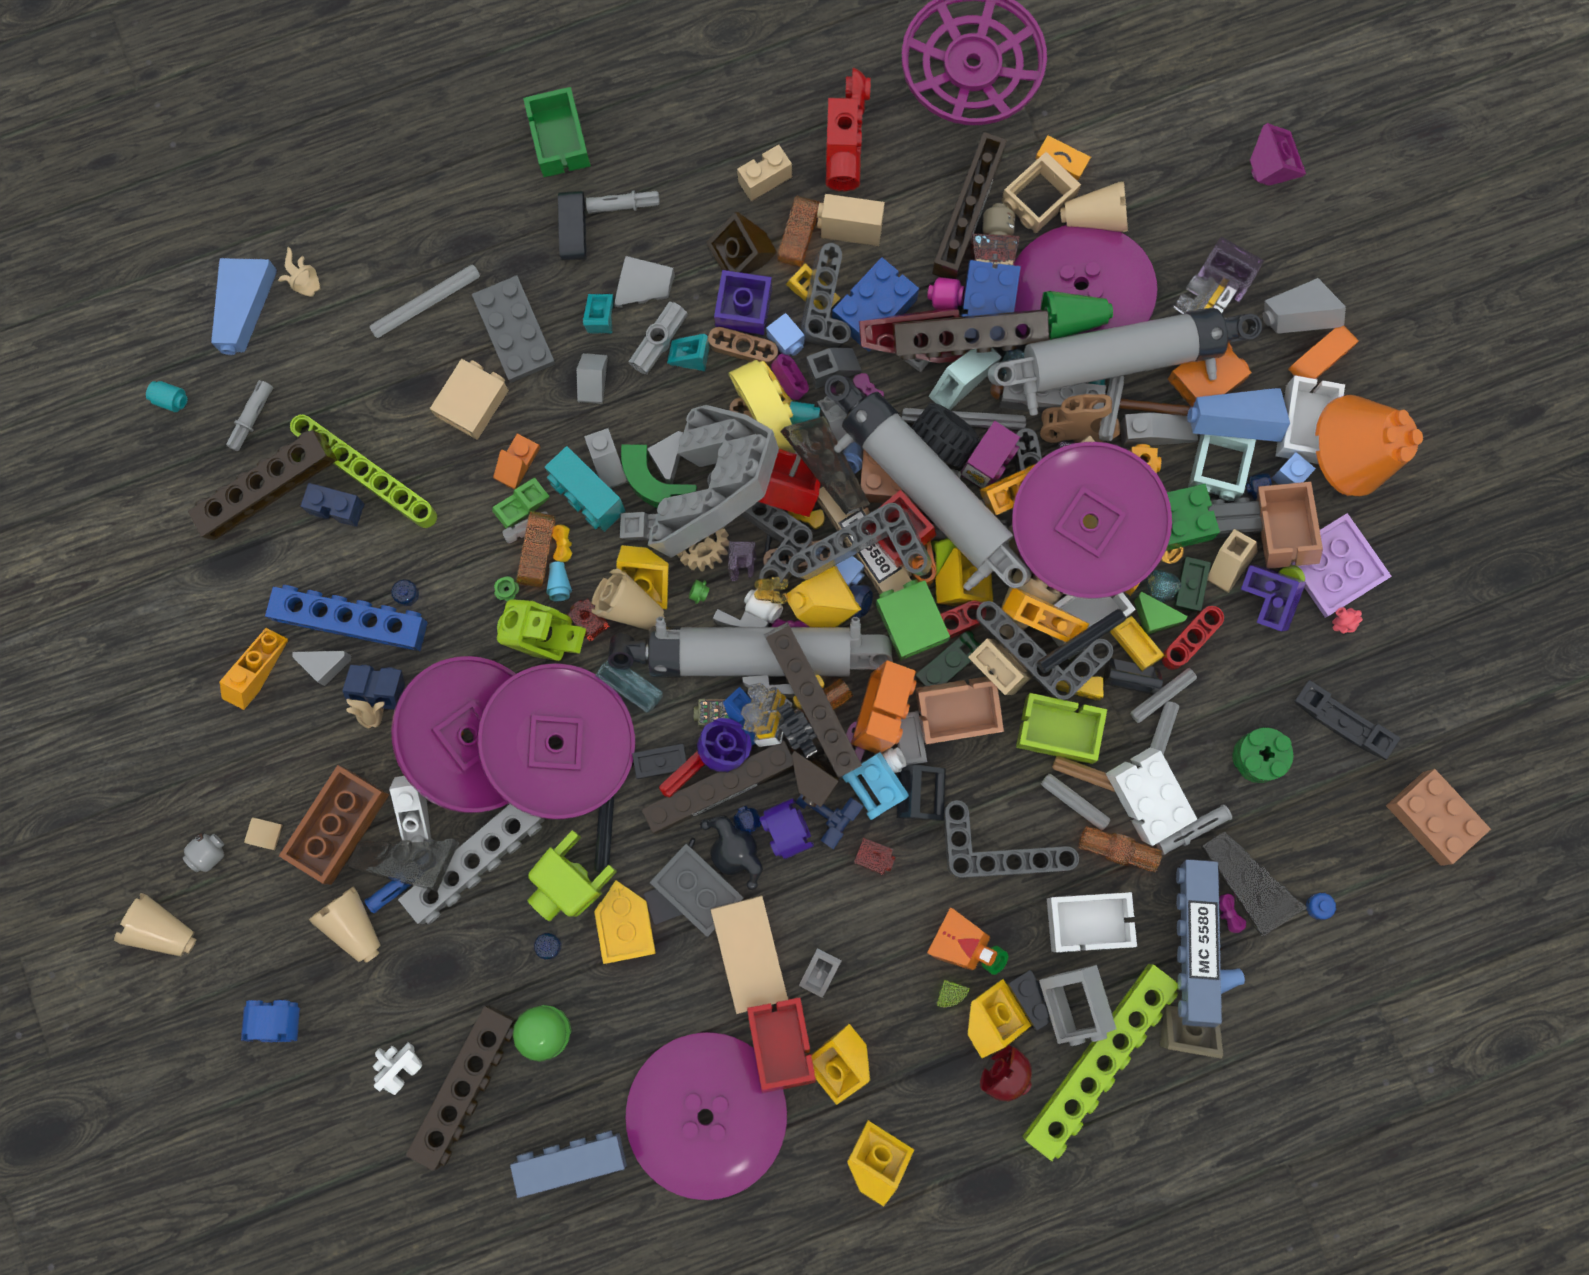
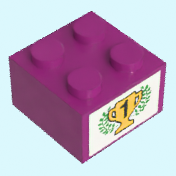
(986, 461)

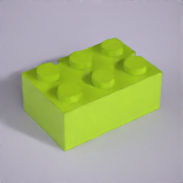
(1057, 730)

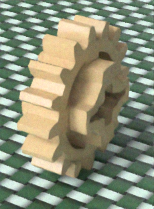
(706, 551)

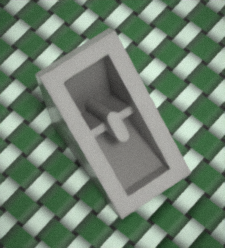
(591, 378)
(665, 456)
(322, 664)
(820, 972)

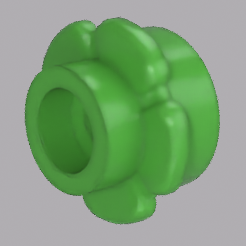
(506, 582)
(699, 591)

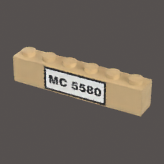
(876, 564)

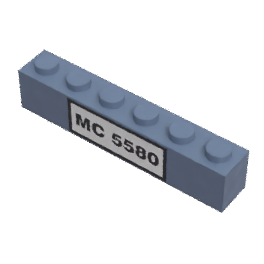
(1199, 944)

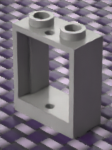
(1060, 1011)

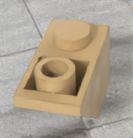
(1232, 560)

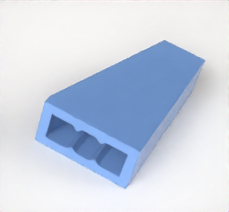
(239, 301)
(1241, 415)

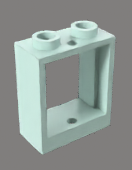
(1225, 490)

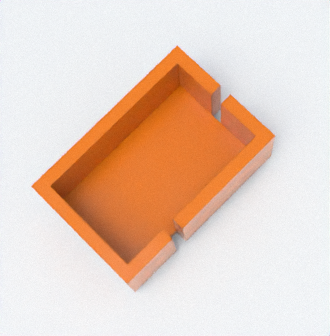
(884, 707)

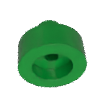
(999, 963)

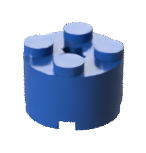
(270, 1022)

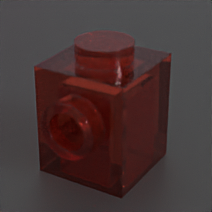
(582, 616)
(874, 857)

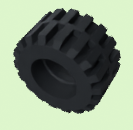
(946, 434)

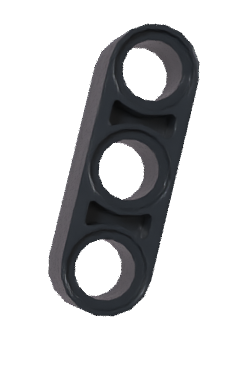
(572, 225)

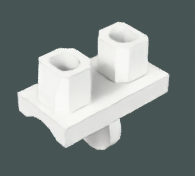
(388, 1077)

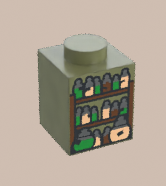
(709, 711)

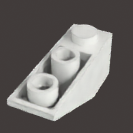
(410, 811)

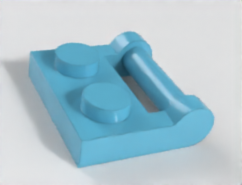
(881, 781)

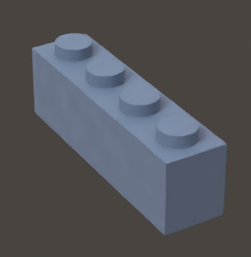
(568, 1165)

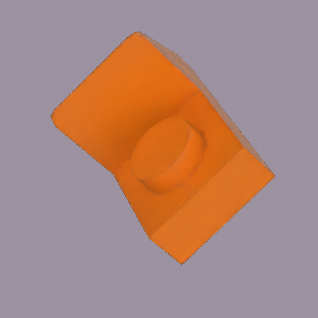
(516, 461)

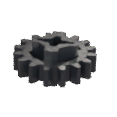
(797, 729)

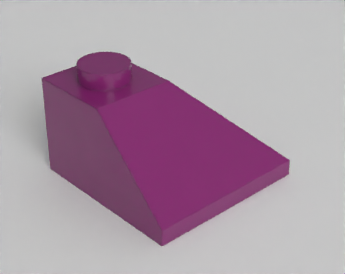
(1276, 157)

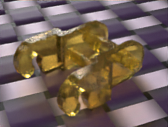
(766, 590)

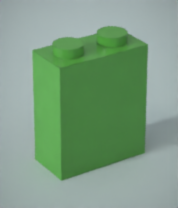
(912, 619)

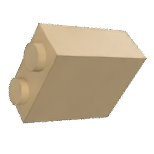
(850, 219)
(469, 398)

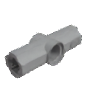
(650, 350)

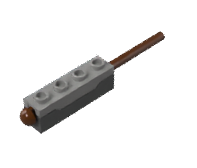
(1013, 398)

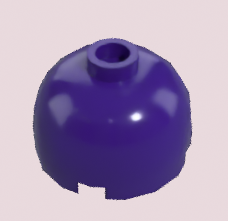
(723, 745)

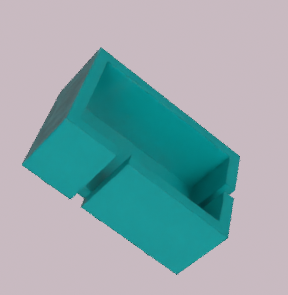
(584, 490)

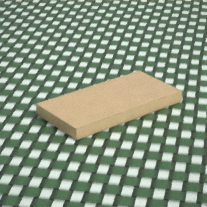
(749, 954)

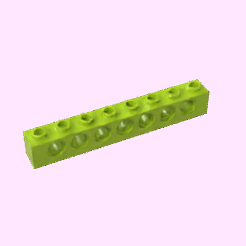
(1086, 1066)

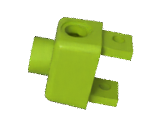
(526, 627)
(564, 884)

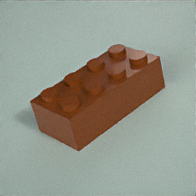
(334, 825)

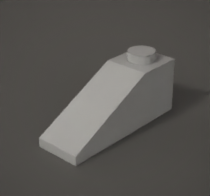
(1155, 429)

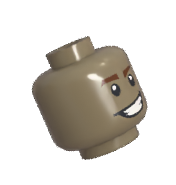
(998, 220)

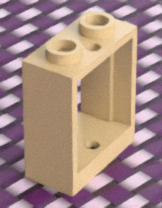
(1056, 176)
(1008, 673)

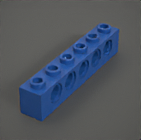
(282, 610)

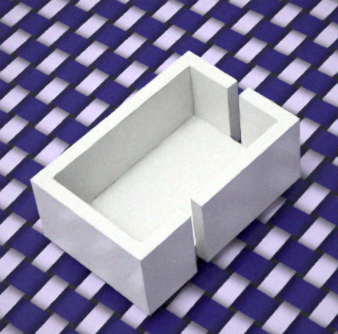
(1303, 413)
(1093, 609)
(1151, 795)
(1091, 922)

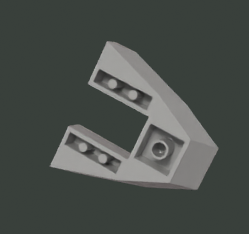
(744, 463)

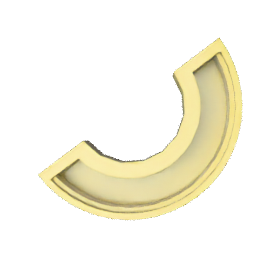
(763, 399)

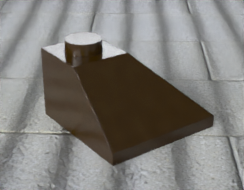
(741, 245)
(814, 778)

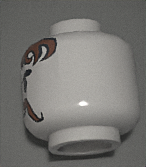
(203, 852)

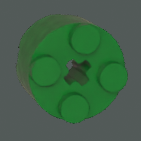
(1276, 748)

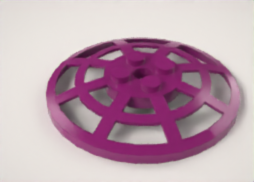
(974, 46)

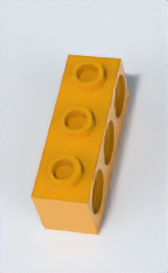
(1002, 494)

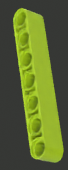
(373, 477)

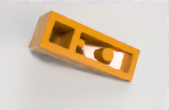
(1043, 615)

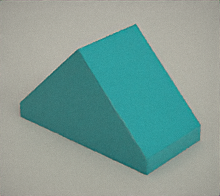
(689, 352)

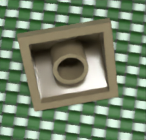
(1187, 1038)

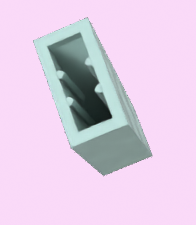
(963, 377)

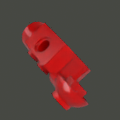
(845, 134)

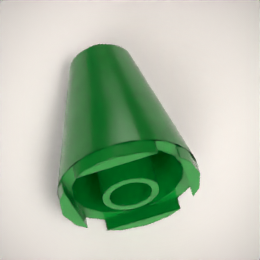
(1074, 313)

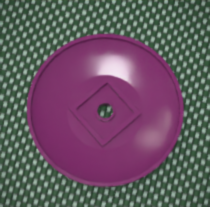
(1102, 258)
(1098, 482)
(563, 704)
(429, 730)
(664, 1124)

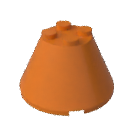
(1363, 443)

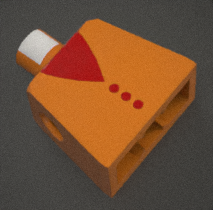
(961, 943)

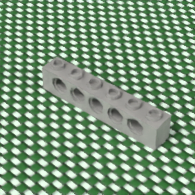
(416, 898)

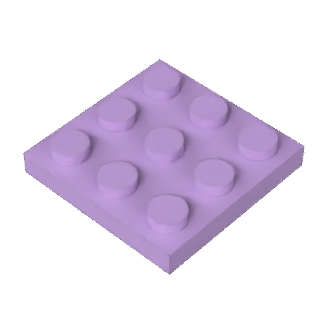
(1345, 568)

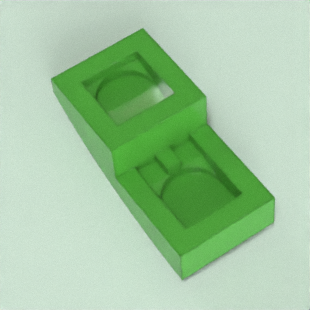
(518, 506)

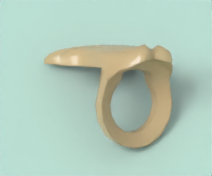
(303, 279)
(365, 714)

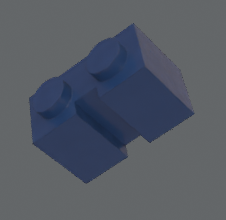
(326, 502)
(374, 686)

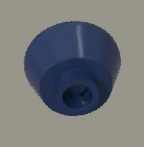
(863, 596)

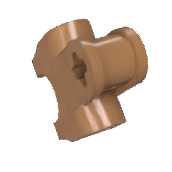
(1077, 419)

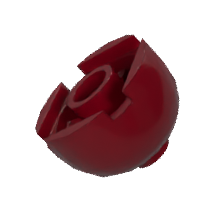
(1008, 1076)

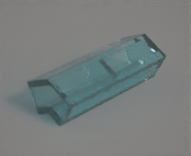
(630, 686)

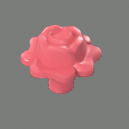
(1347, 620)

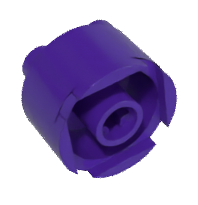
(787, 829)

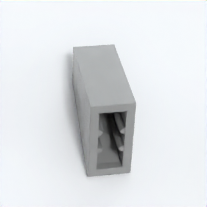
(1304, 309)

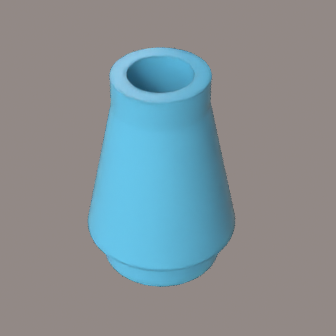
(558, 583)

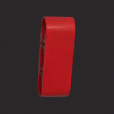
(960, 616)
(1200, 629)

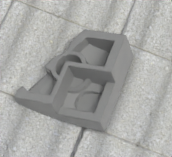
(643, 281)

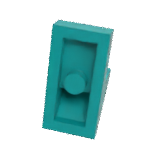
(598, 313)

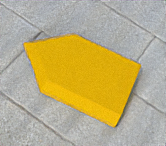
(623, 925)

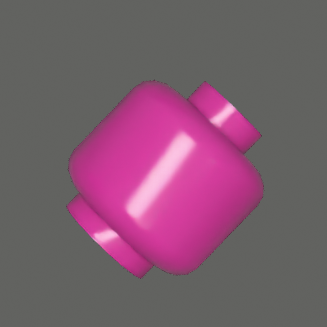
(946, 293)

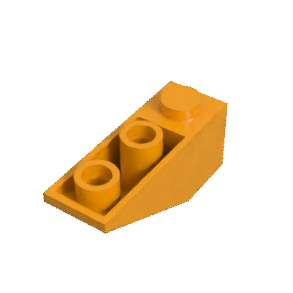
(252, 669)

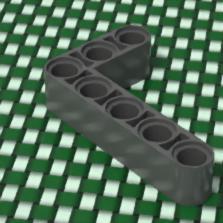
(785, 537)
(862, 541)
(1030, 664)
(998, 858)

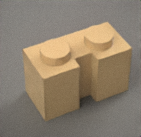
(765, 175)

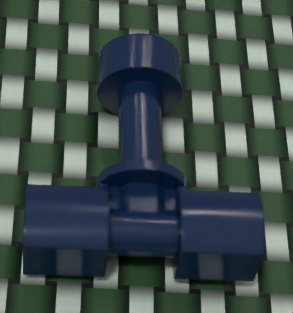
(836, 819)

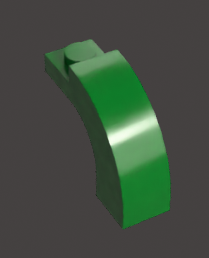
(636, 469)

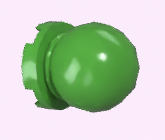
(541, 1033)

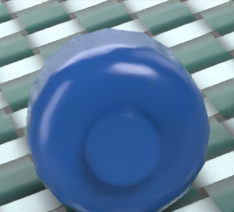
(1320, 906)

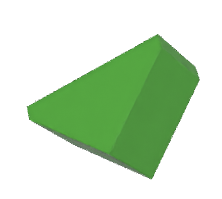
(1156, 615)

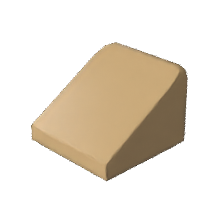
(263, 833)

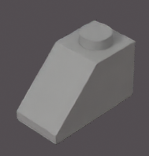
(606, 458)

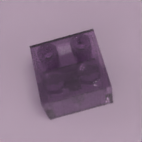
(1231, 267)

